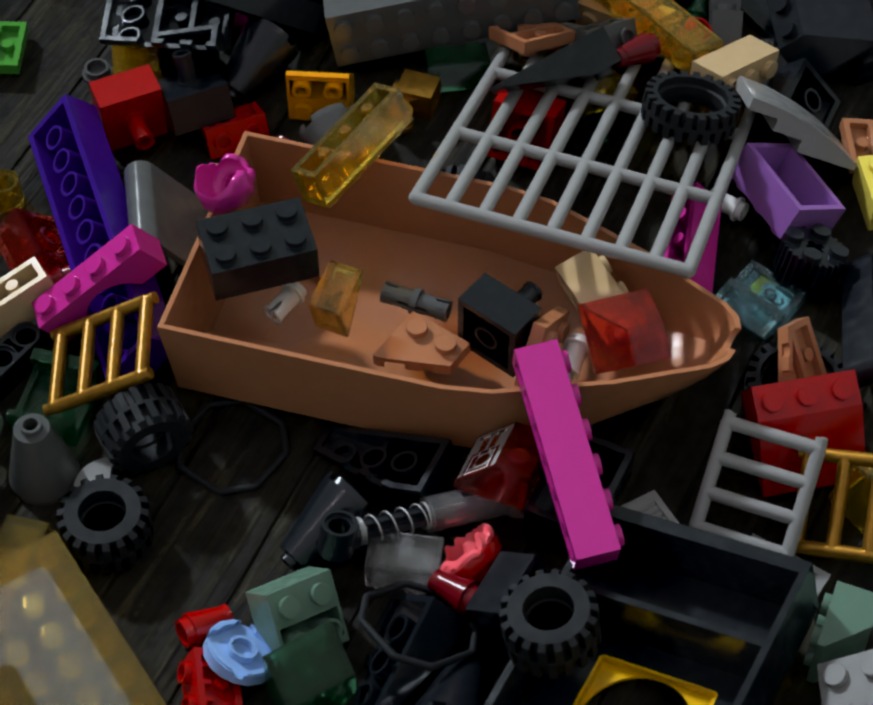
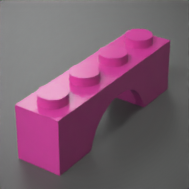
(125, 259)

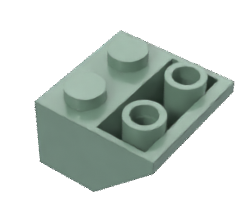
(296, 606)
(841, 626)

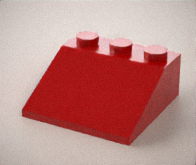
(809, 408)

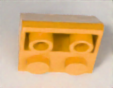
(315, 90)

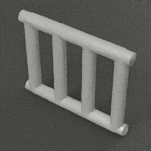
(805, 483)

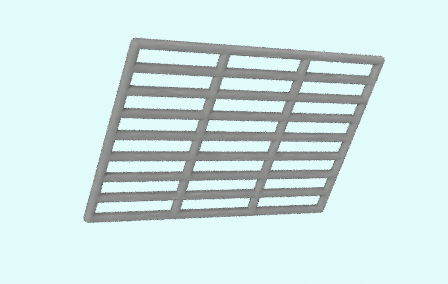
(582, 165)

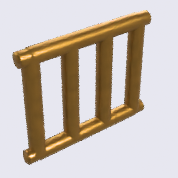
(113, 382)
(832, 547)

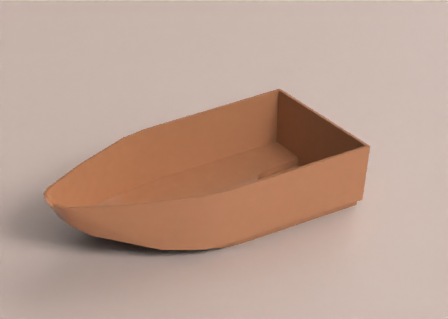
(310, 371)

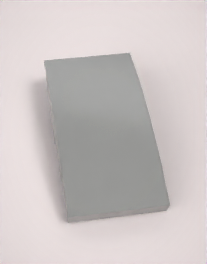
(789, 118)

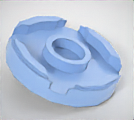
(236, 652)

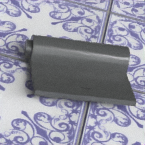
(162, 208)

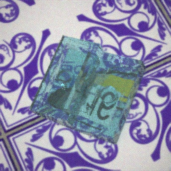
(760, 300)

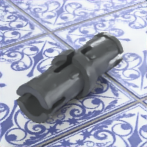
(416, 301)

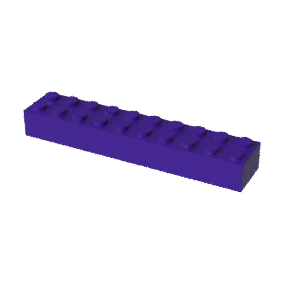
(91, 211)

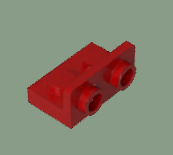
(225, 136)
(203, 685)

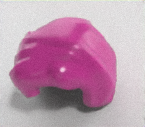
(225, 185)

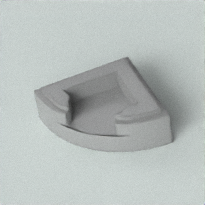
(97, 467)

